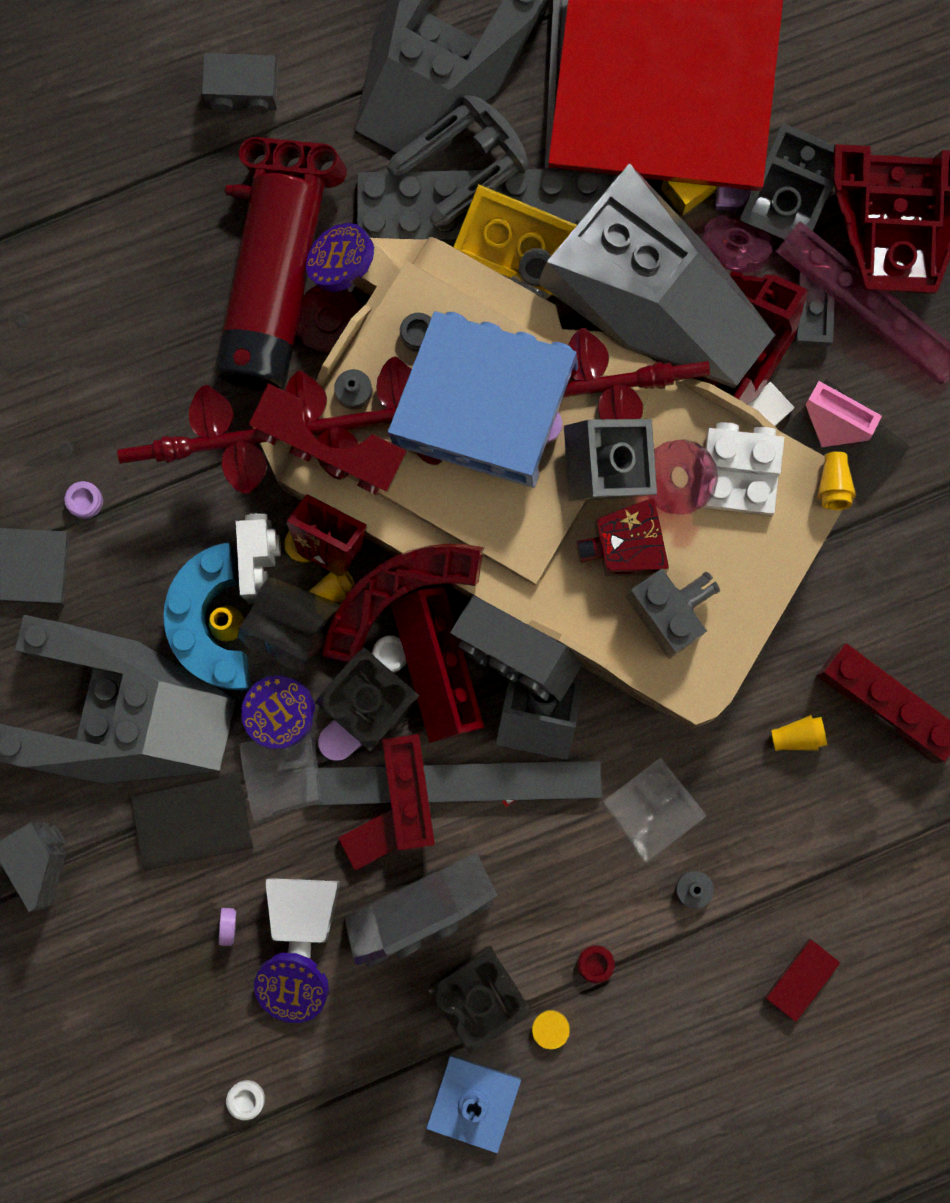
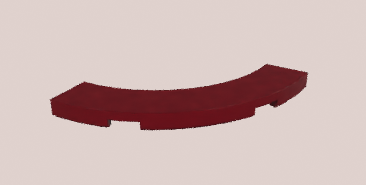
(390, 581)

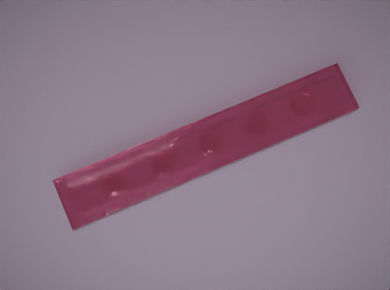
(874, 308)

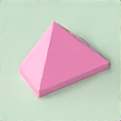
(839, 418)

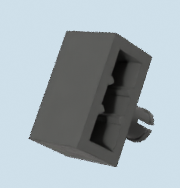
(670, 611)

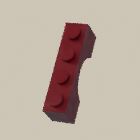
(284, 418)
(873, 688)

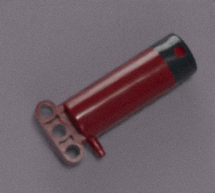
(273, 257)

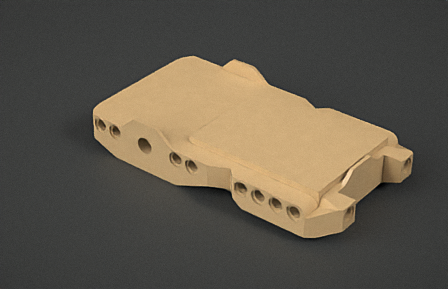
(532, 532)

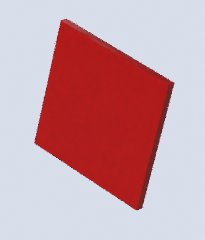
(668, 89)

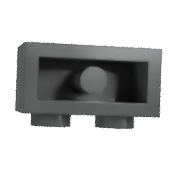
(240, 82)

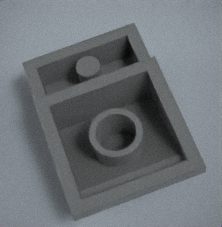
(794, 184)

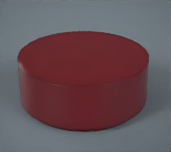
(595, 964)

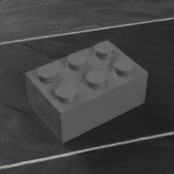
(515, 650)

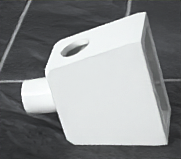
(301, 911)

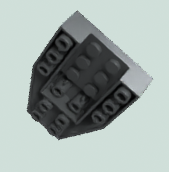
(655, 284)
(419, 910)

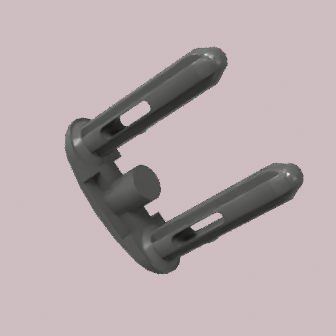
(495, 132)

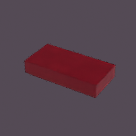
(370, 840)
(802, 980)

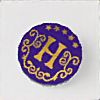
(339, 257)
(278, 712)
(291, 988)

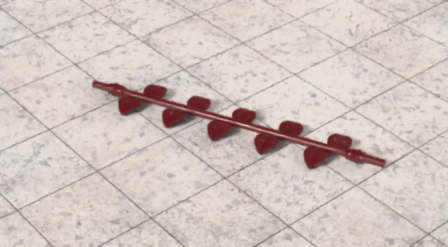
(246, 465)

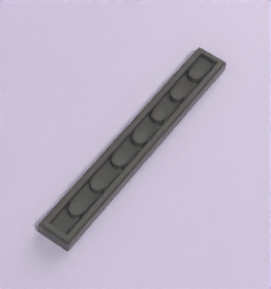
(468, 782)

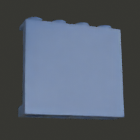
(482, 397)

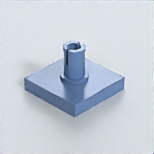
(473, 1103)

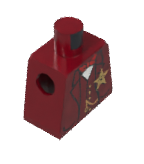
(326, 535)
(627, 542)

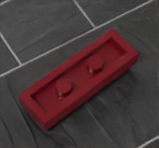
(408, 792)

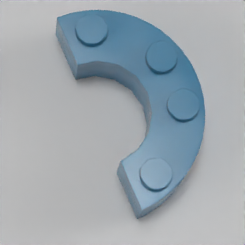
(187, 617)

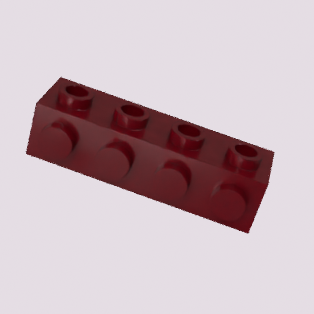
(436, 664)

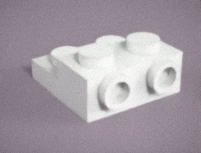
(746, 468)
(256, 549)

